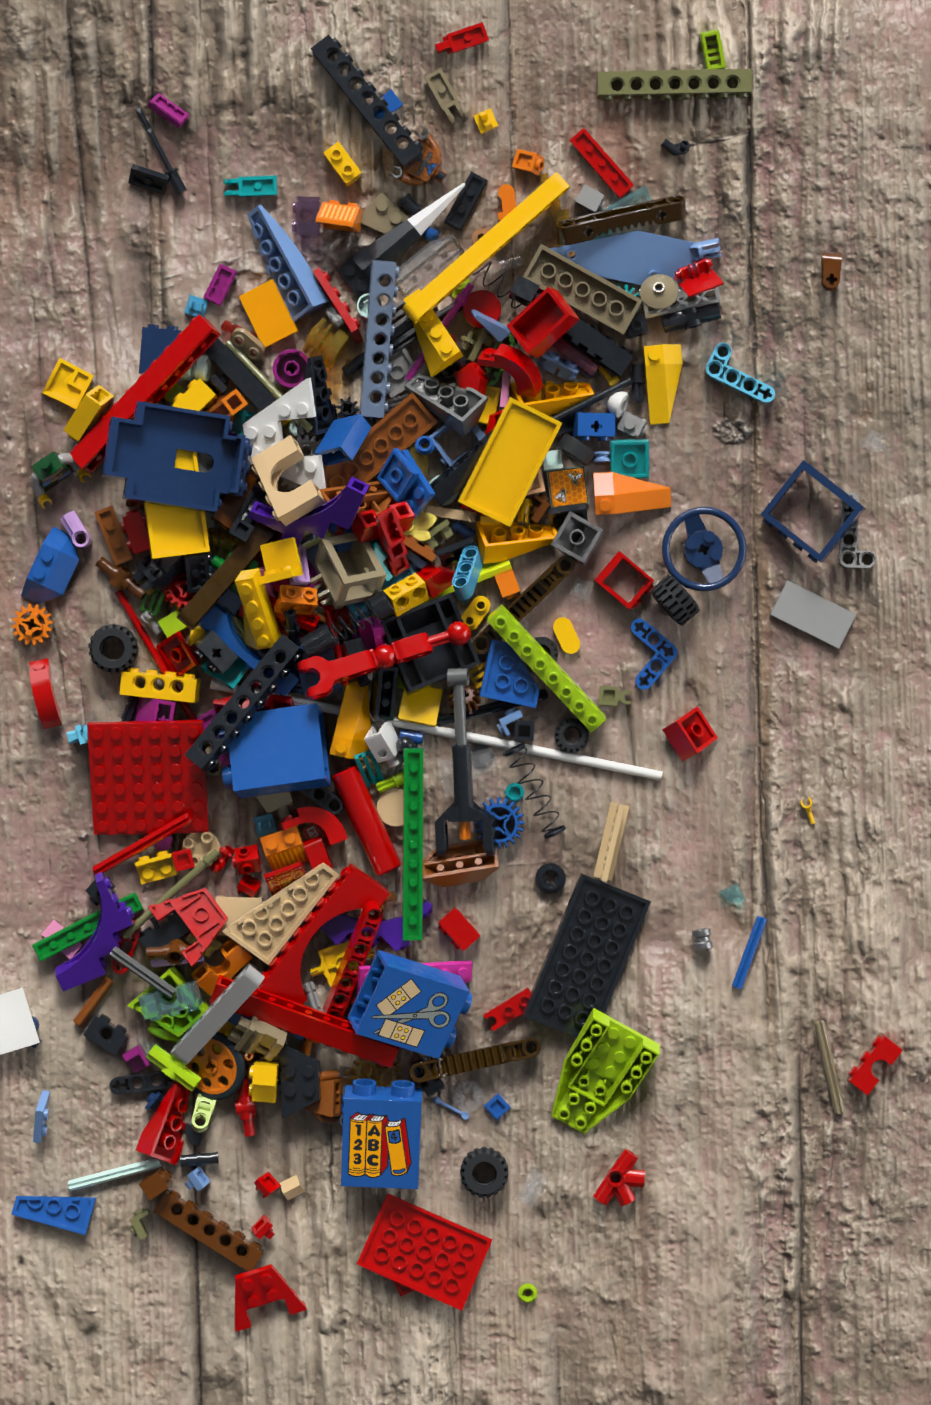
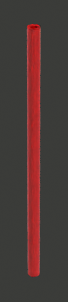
(151, 648)

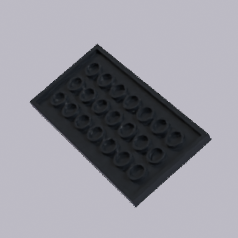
(586, 955)

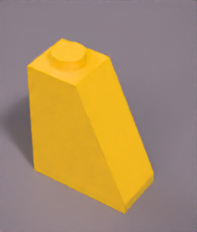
(88, 412)

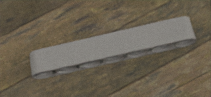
(217, 1014)

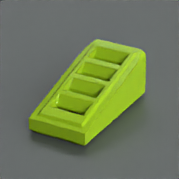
(702, 35)

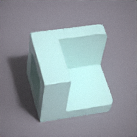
(553, 460)

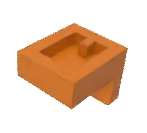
(528, 162)

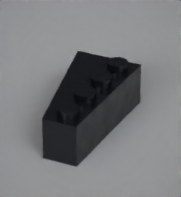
(598, 347)

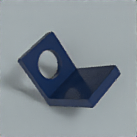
(153, 1100)

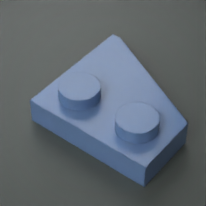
(41, 1117)

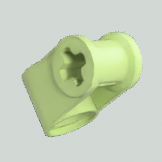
(203, 1109)

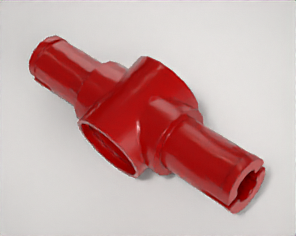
(246, 1109)

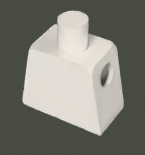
(382, 742)

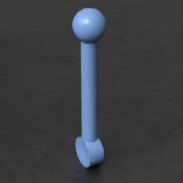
(465, 1115)

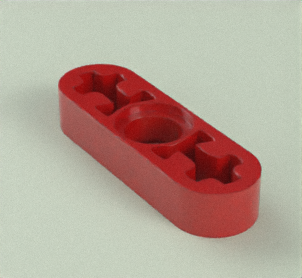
(136, 935)

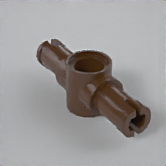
(121, 578)
(170, 952)

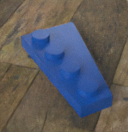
(60, 1212)

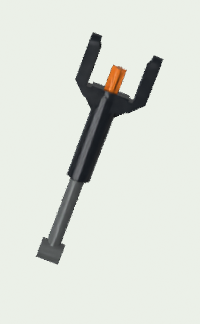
(463, 808)

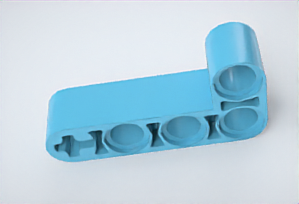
(740, 376)

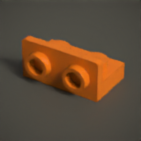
(299, 598)

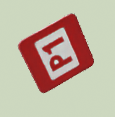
(311, 831)

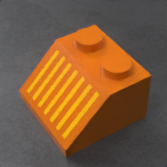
(340, 217)
(284, 848)

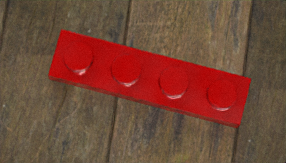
(601, 163)

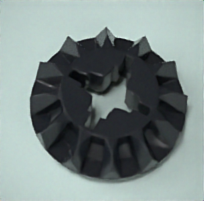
(548, 887)

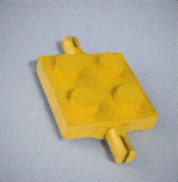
(331, 959)

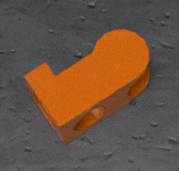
(507, 197)

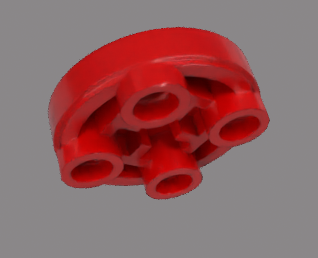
(484, 302)

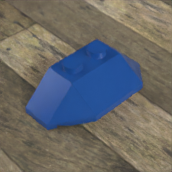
(51, 568)

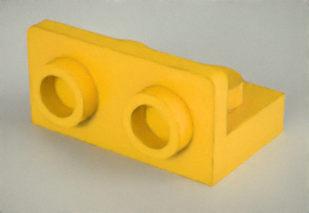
(155, 868)

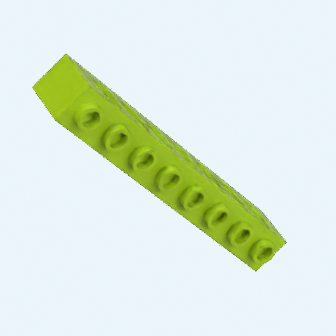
(546, 668)

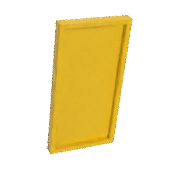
(510, 461)
(174, 529)

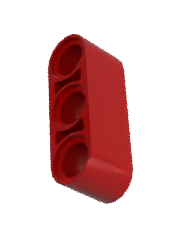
(317, 852)

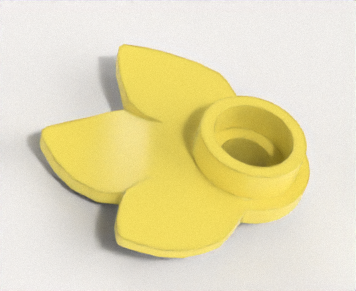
(421, 525)

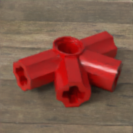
(621, 1187)

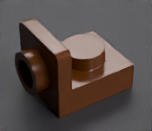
(538, 511)

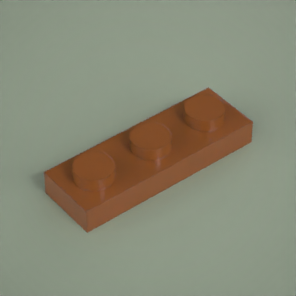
(113, 535)

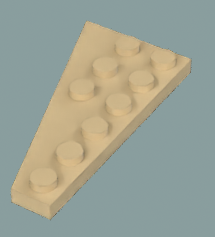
(276, 919)

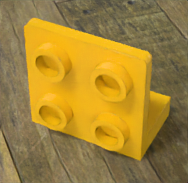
(280, 561)

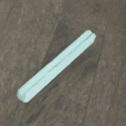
(114, 1174)

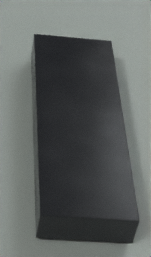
(465, 201)

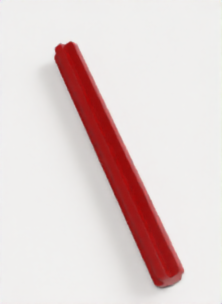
(142, 844)

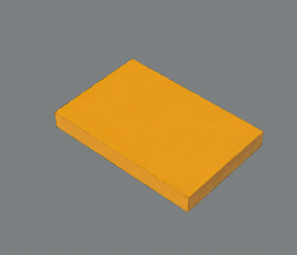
(268, 313)

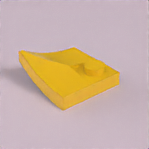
(67, 384)

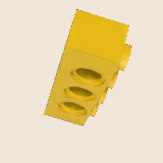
(130, 686)

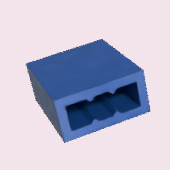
(343, 439)

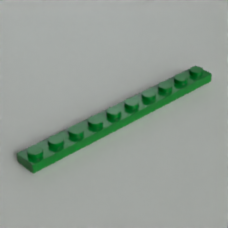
(412, 843)

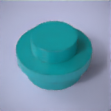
(514, 792)

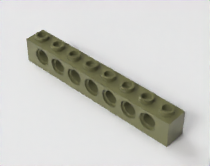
(742, 77)

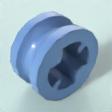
(602, 456)

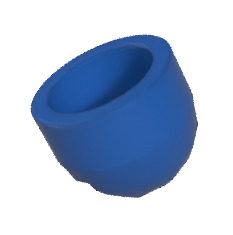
(431, 234)

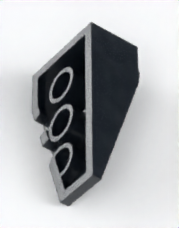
(325, 410)

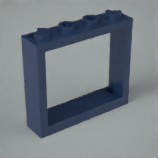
(798, 542)

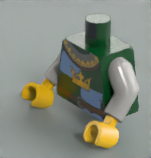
(51, 471)

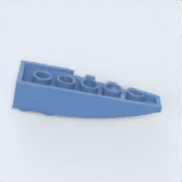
(286, 266)

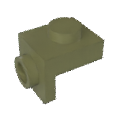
(138, 1226)

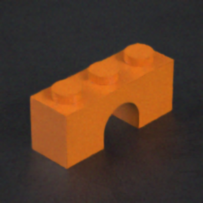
(234, 959)

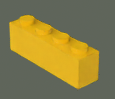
(435, 341)
(259, 619)

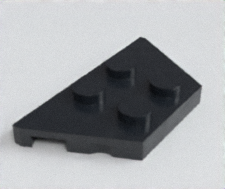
(298, 1080)

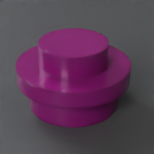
(164, 844)

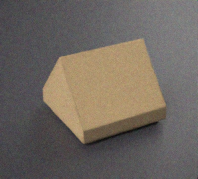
(291, 1187)

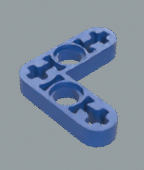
(659, 656)

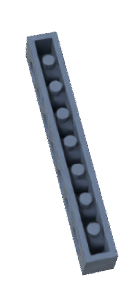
(378, 269)

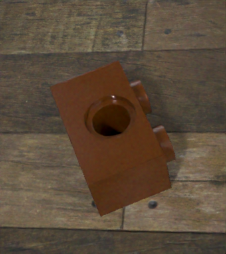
(156, 1182)

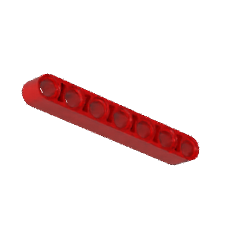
(353, 954)

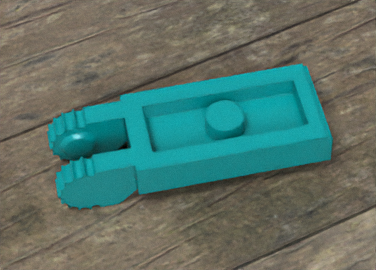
(252, 186)

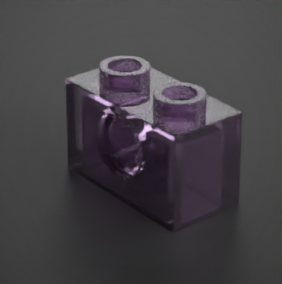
(306, 205)

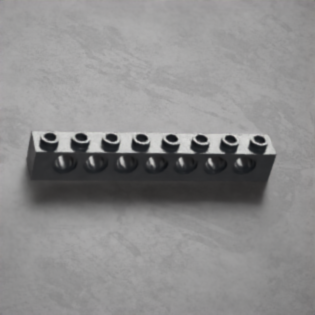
(406, 156)
(245, 692)

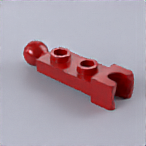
(508, 1009)

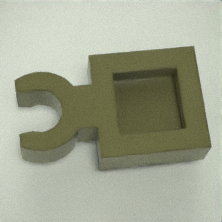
(610, 695)

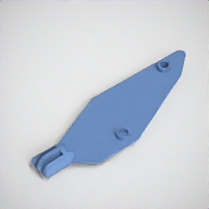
(638, 255)

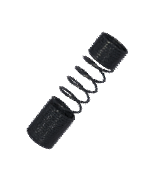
(323, 639)

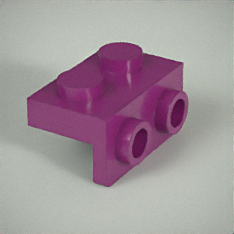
(372, 634)

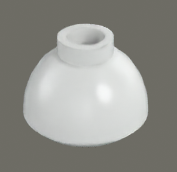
(617, 403)

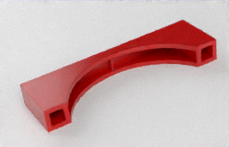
(346, 894)

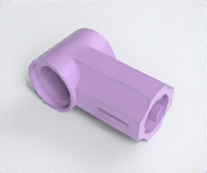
(75, 529)

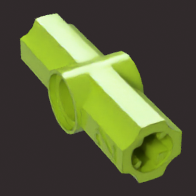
(173, 1067)

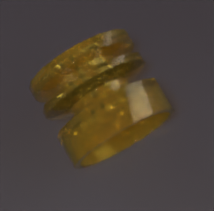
(326, 343)

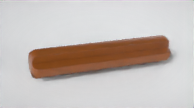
(93, 1001)

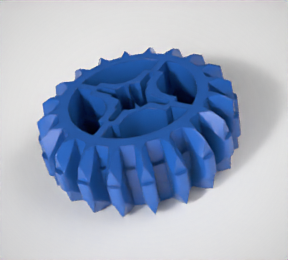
(512, 812)

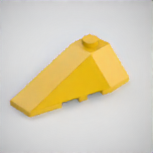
(662, 376)

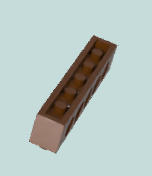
(181, 1220)

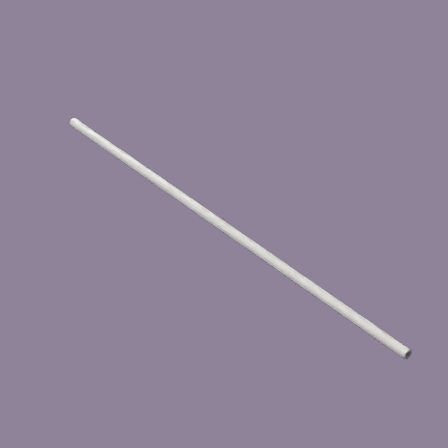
(484, 740)

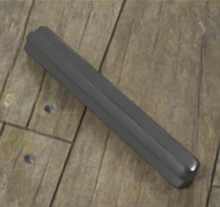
(142, 972)

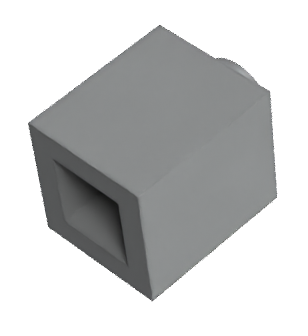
(590, 199)

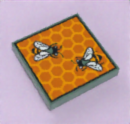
(567, 486)

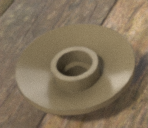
(659, 298)

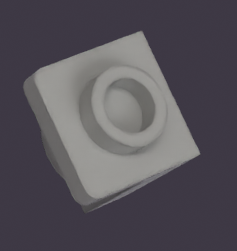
(632, 425)

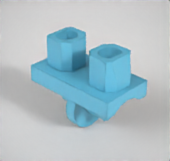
(78, 735)

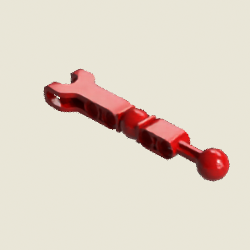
(383, 656)

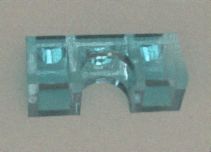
(187, 998)

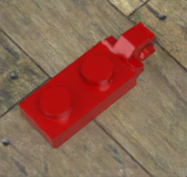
(463, 39)

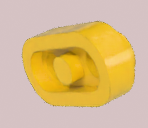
(476, 613)

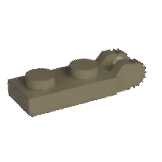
(444, 93)

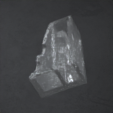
(482, 762)

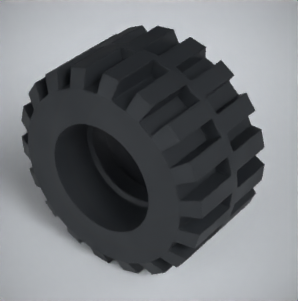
(675, 600)
(96, 648)
(487, 1188)

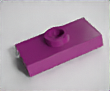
(168, 110)
(220, 284)

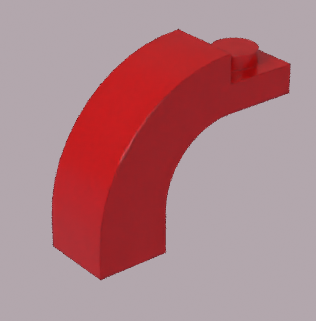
(517, 365)
(44, 694)
(327, 823)

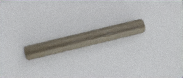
(829, 1067)

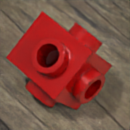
(247, 859)

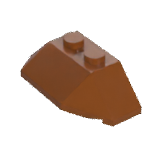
(375, 498)
(462, 865)

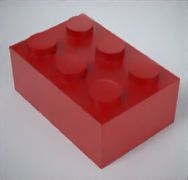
(543, 322)

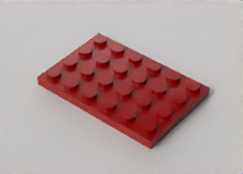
(424, 1251)

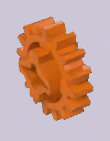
(34, 615)

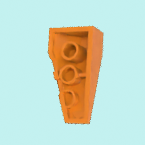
(625, 494)

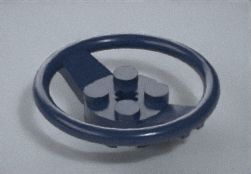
(697, 535)

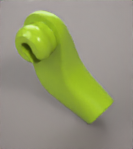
(162, 1033)

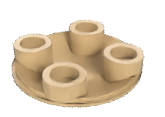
(200, 845)

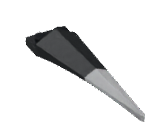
(392, 245)

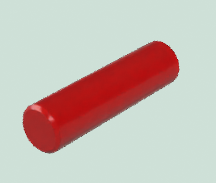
(366, 821)

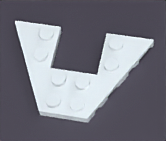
(266, 430)

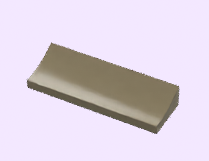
(583, 289)

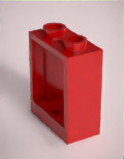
(646, 588)

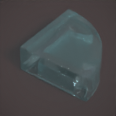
(733, 893)

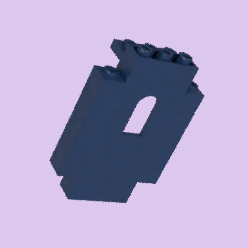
(145, 456)

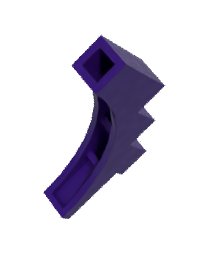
(338, 510)
(391, 930)
(90, 961)

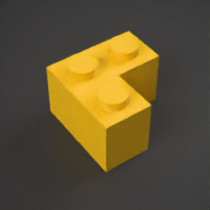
(197, 397)
(264, 1081)

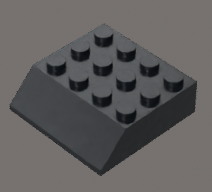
(432, 619)

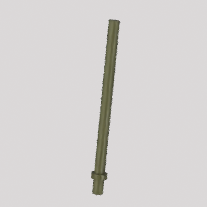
(263, 380)
(207, 860)

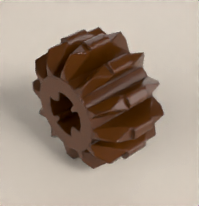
(471, 699)

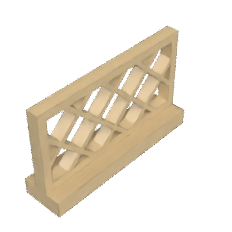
(611, 841)

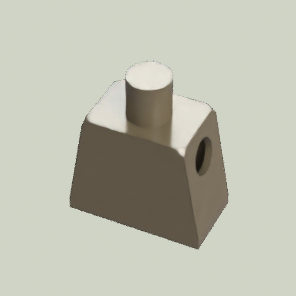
(276, 802)

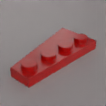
(342, 308)

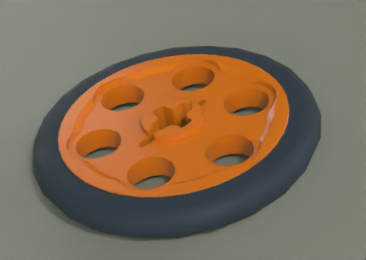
(234, 1075)

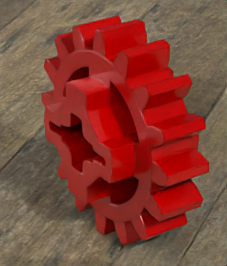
(175, 590)

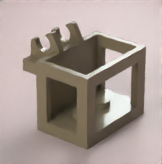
(347, 575)

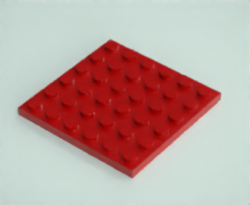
(144, 776)

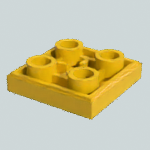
(421, 707)

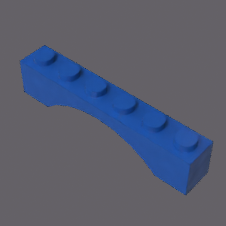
(221, 622)

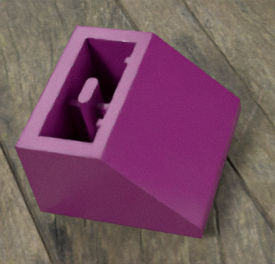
(156, 710)

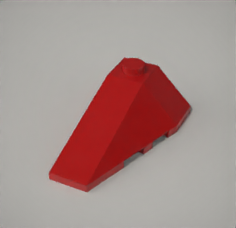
(164, 1130)

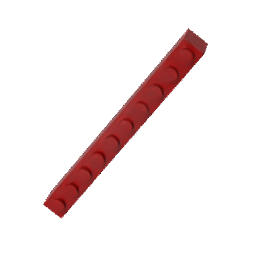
(149, 387)
(310, 1024)

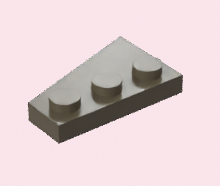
(383, 215)

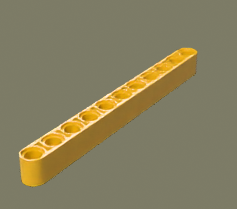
(485, 248)

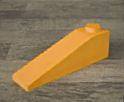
(555, 397)
(500, 542)
(352, 723)

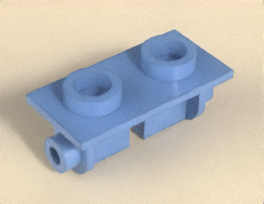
(553, 361)

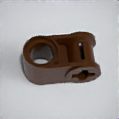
(831, 267)

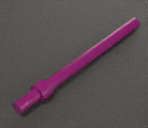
(460, 300)

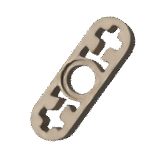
(450, 513)

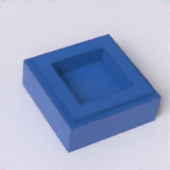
(497, 1106)

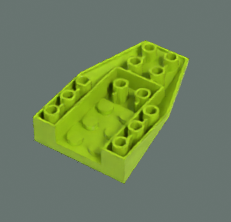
(601, 1071)

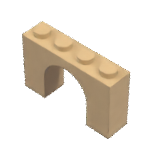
(270, 466)

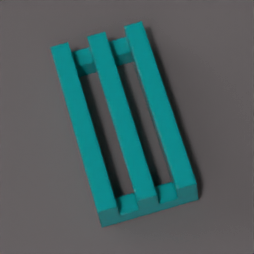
(373, 779)

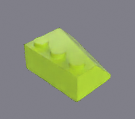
(179, 1023)

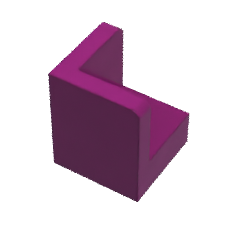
(137, 1058)

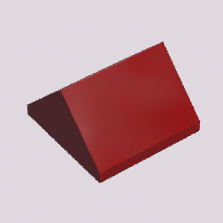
(178, 654)

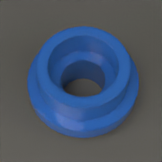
(424, 439)

